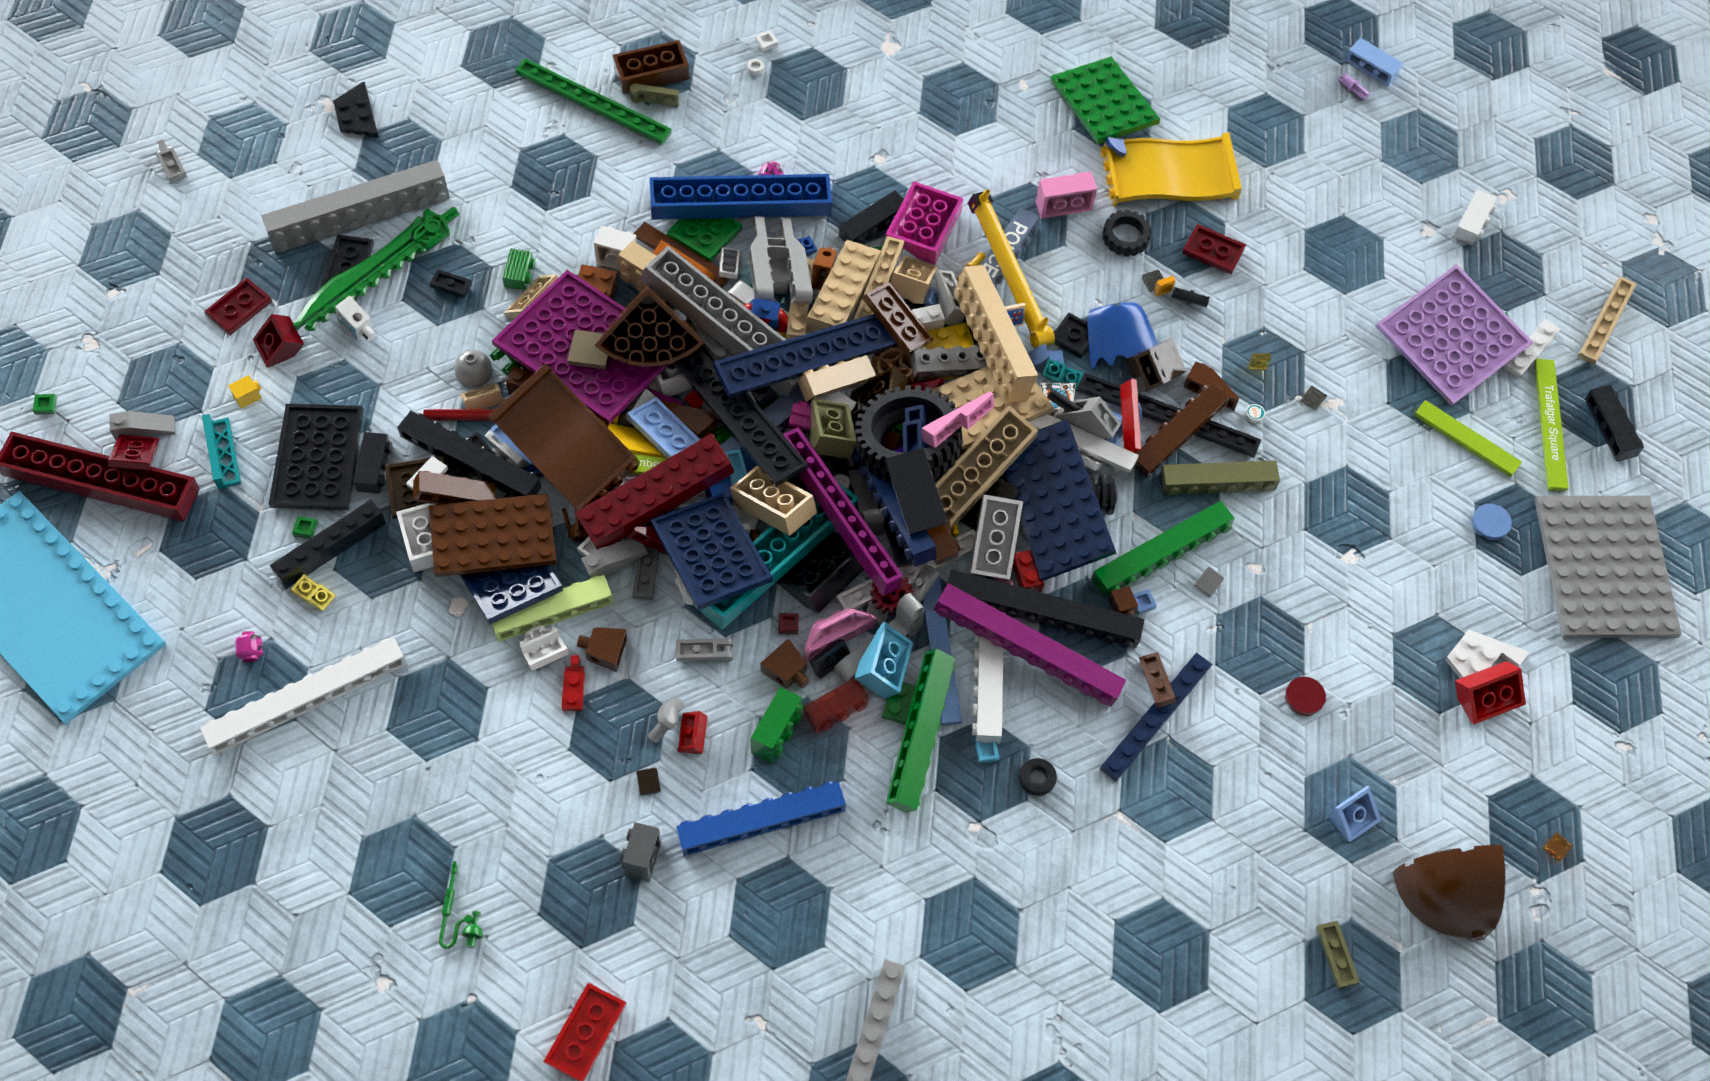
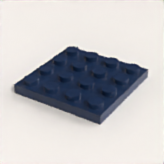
(510, 590)

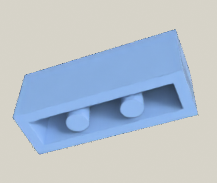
(1374, 62)

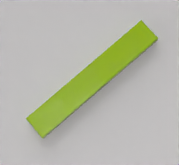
(1468, 438)

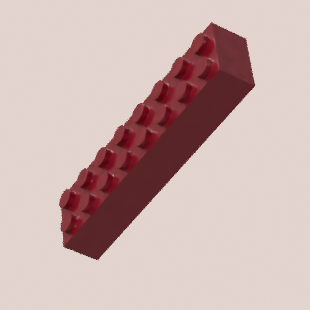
(655, 492)

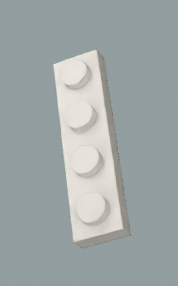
(1541, 338)

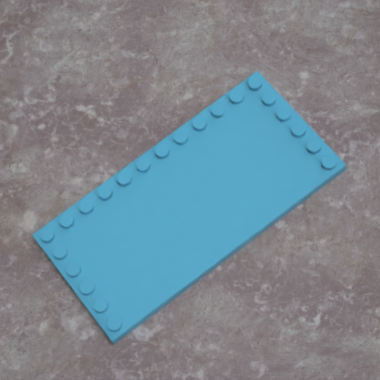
(60, 617)

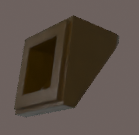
(648, 781)

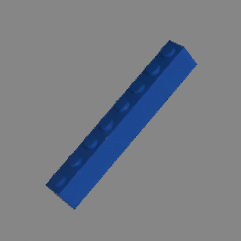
(760, 818)

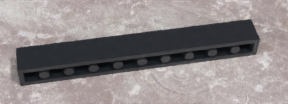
(1052, 610)

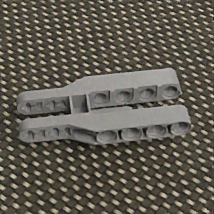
(768, 264)

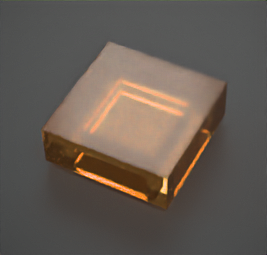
(1557, 846)

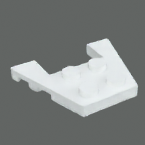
(1479, 652)

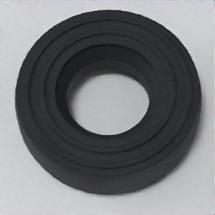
(1044, 766)

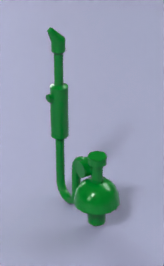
(471, 931)

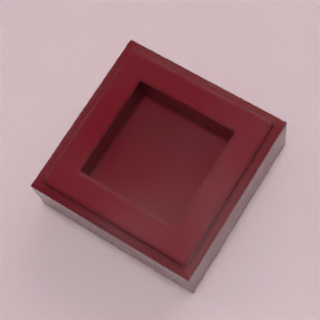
(788, 623)

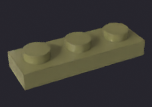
(1337, 955)

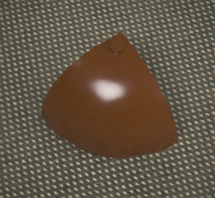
(648, 333)
(1456, 890)

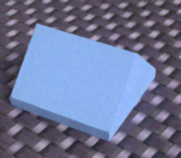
(1356, 814)

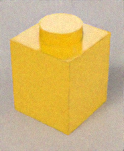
(245, 391)

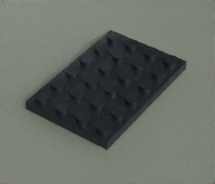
(316, 457)

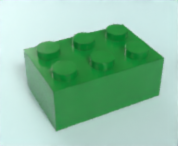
(777, 725)

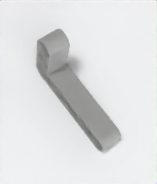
(907, 622)

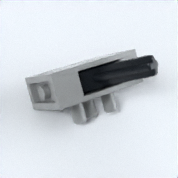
(1087, 414)

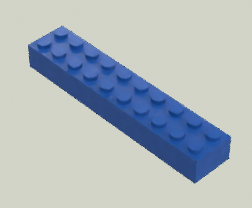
(740, 196)

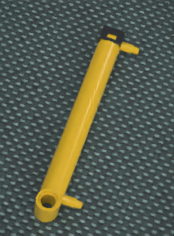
(981, 205)

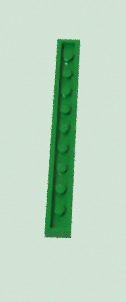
(593, 101)

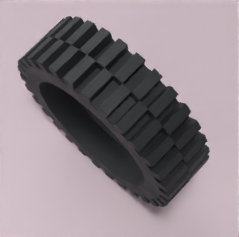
(890, 411)

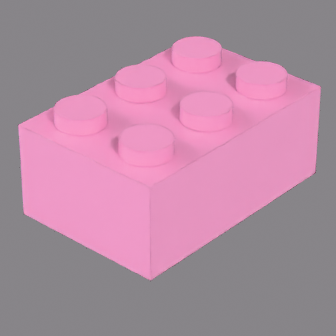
(1066, 195)

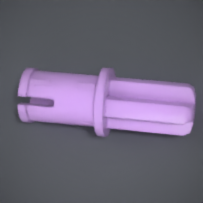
(1353, 86)

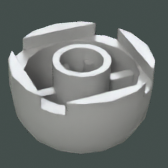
(473, 368)

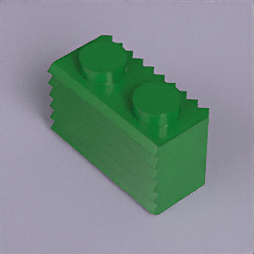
(518, 269)

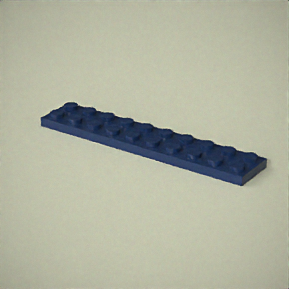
(799, 354)

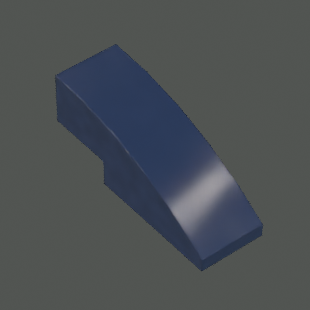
(915, 419)

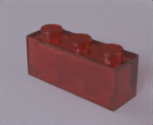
(836, 705)

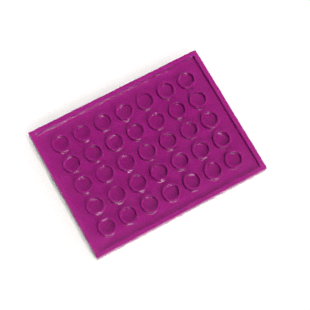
(546, 333)

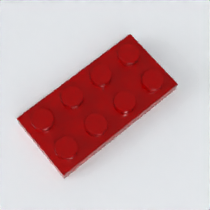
(585, 1032)

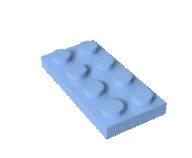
(662, 427)

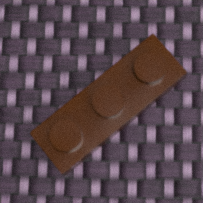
(1157, 680)

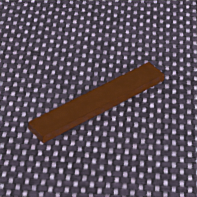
(651, 237)

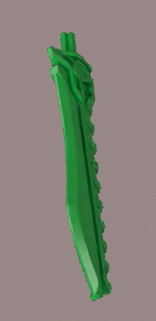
(427, 233)

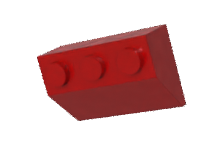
(1491, 691)

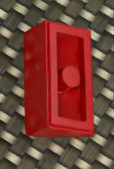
(692, 732)

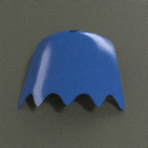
(1118, 331)

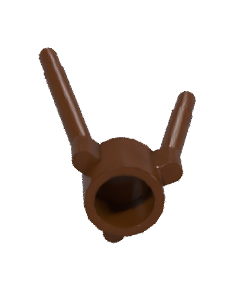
(577, 532)

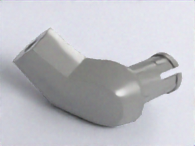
(667, 719)

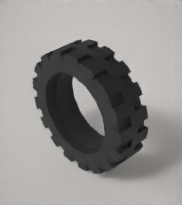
(1129, 218)

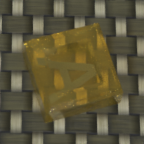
(1259, 360)

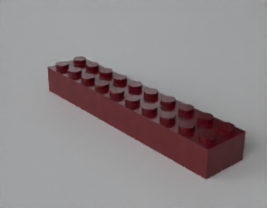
(89, 476)

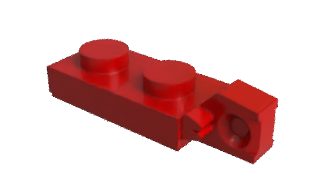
(573, 686)

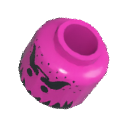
(771, 168)
(248, 647)

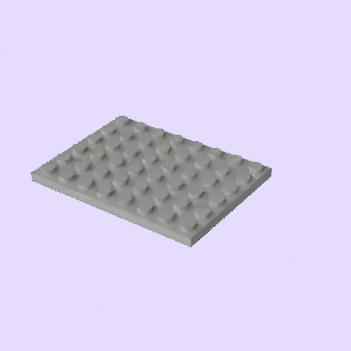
(1607, 567)

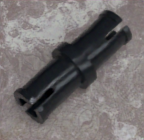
(1190, 297)

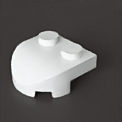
(542, 647)

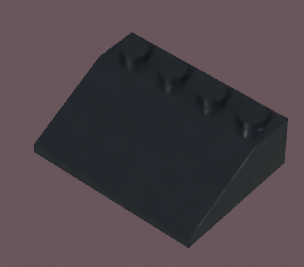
(822, 573)

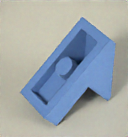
(1040, 356)

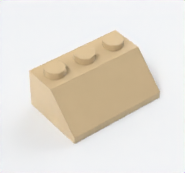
(530, 295)

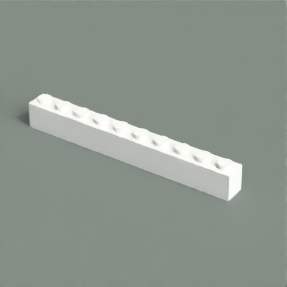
(302, 696)

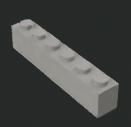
(876, 1022)

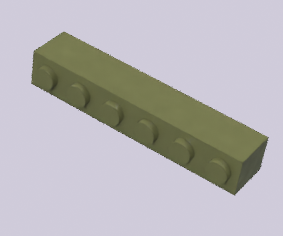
(1219, 477)

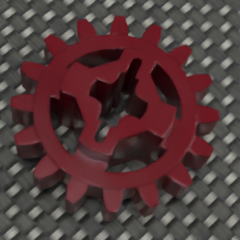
(892, 600)

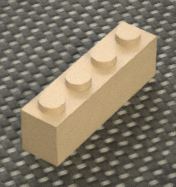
(836, 378)

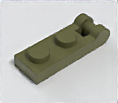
(654, 95)

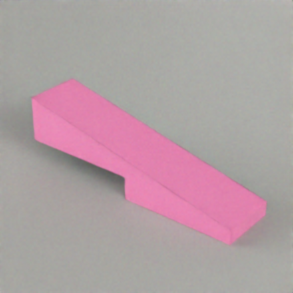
(964, 416)

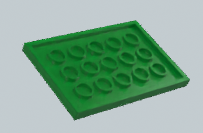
(1104, 99)

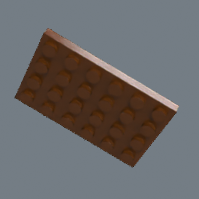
(492, 535)

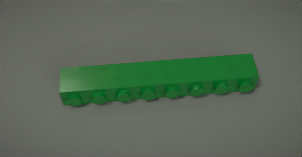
(1163, 548)
(920, 731)

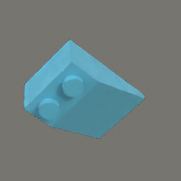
(885, 662)

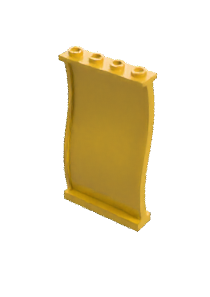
(1172, 170)

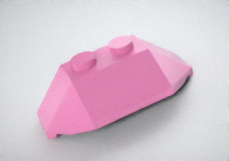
(840, 625)

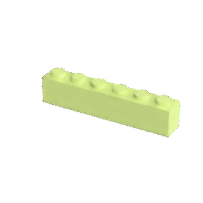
(571, 602)

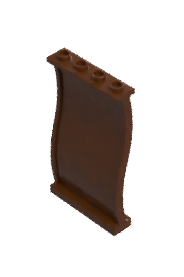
(564, 439)

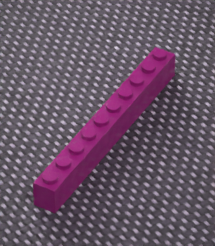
(846, 517)
(1029, 645)

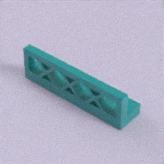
(214, 451)

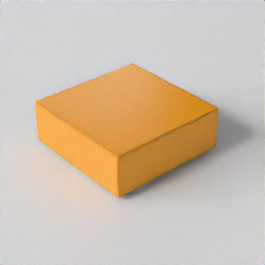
(1164, 286)

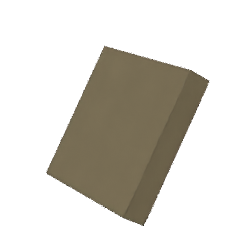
(584, 352)

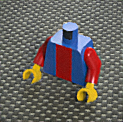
(770, 314)

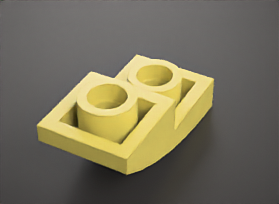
(313, 593)

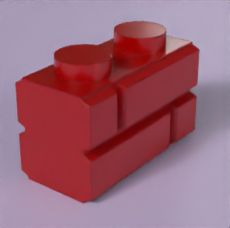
(1026, 571)

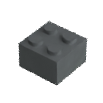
(641, 851)

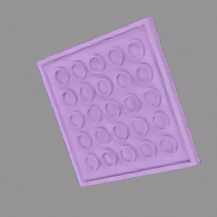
(1454, 334)

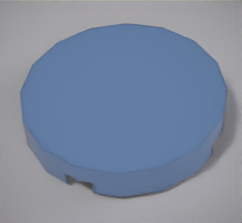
(1491, 521)

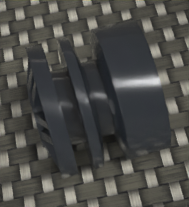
(1105, 492)

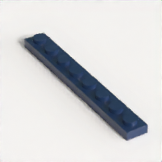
(1155, 718)

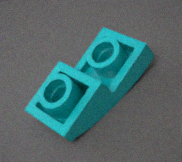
(1059, 373)

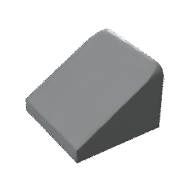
(1209, 581)
(880, 617)

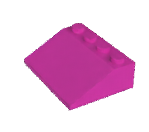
(926, 221)

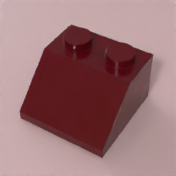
(277, 340)

